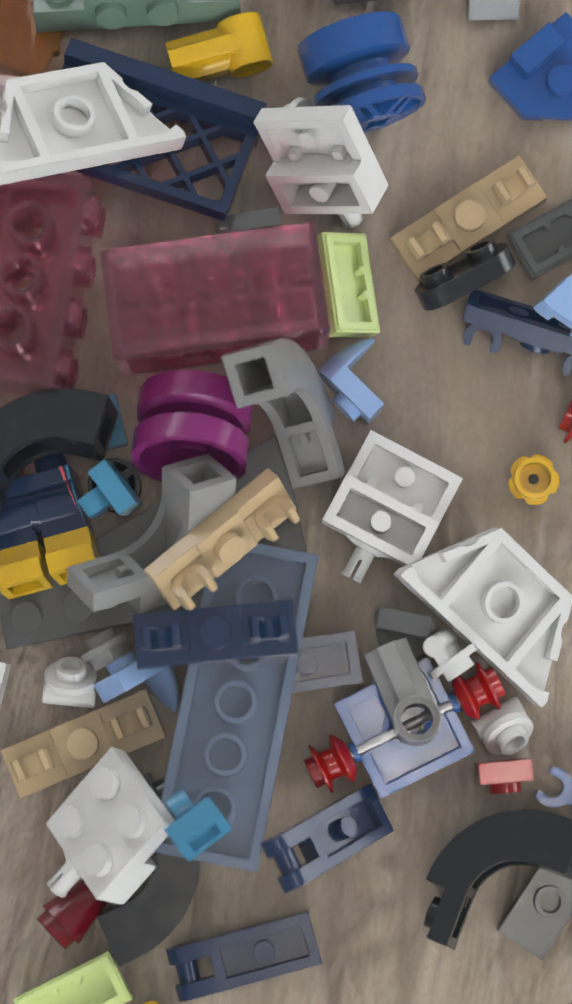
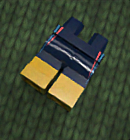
(47, 507)

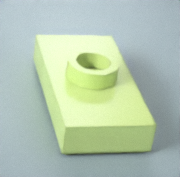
(348, 284)
(88, 983)

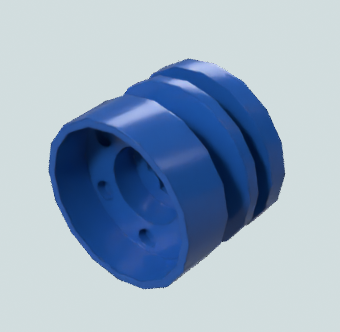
(361, 68)

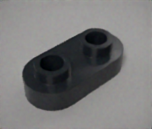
(447, 283)

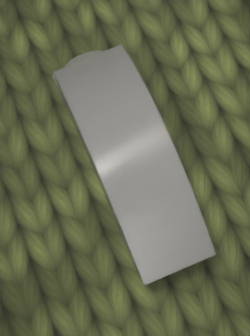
(296, 402)
(188, 496)

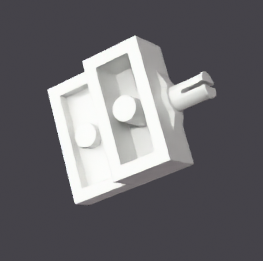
(321, 162)
(389, 504)
(109, 830)

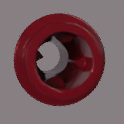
(71, 916)

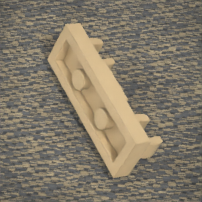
(469, 217)
(222, 540)
(82, 743)

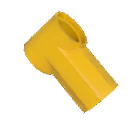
(233, 48)

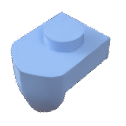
(352, 396)
(125, 675)

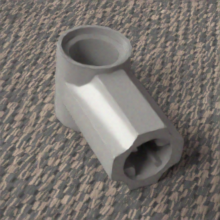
(402, 687)

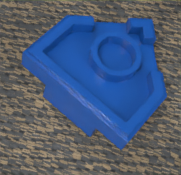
(539, 74)

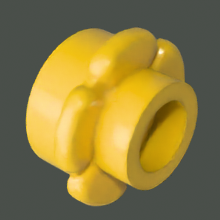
(547, 479)

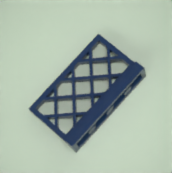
(189, 102)

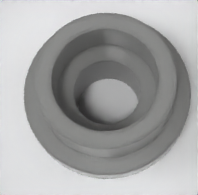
(106, 648)

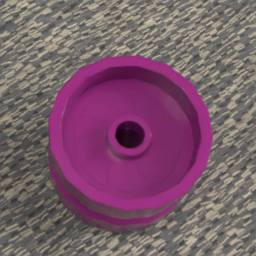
(187, 417)

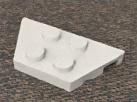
(75, 123)
(499, 603)

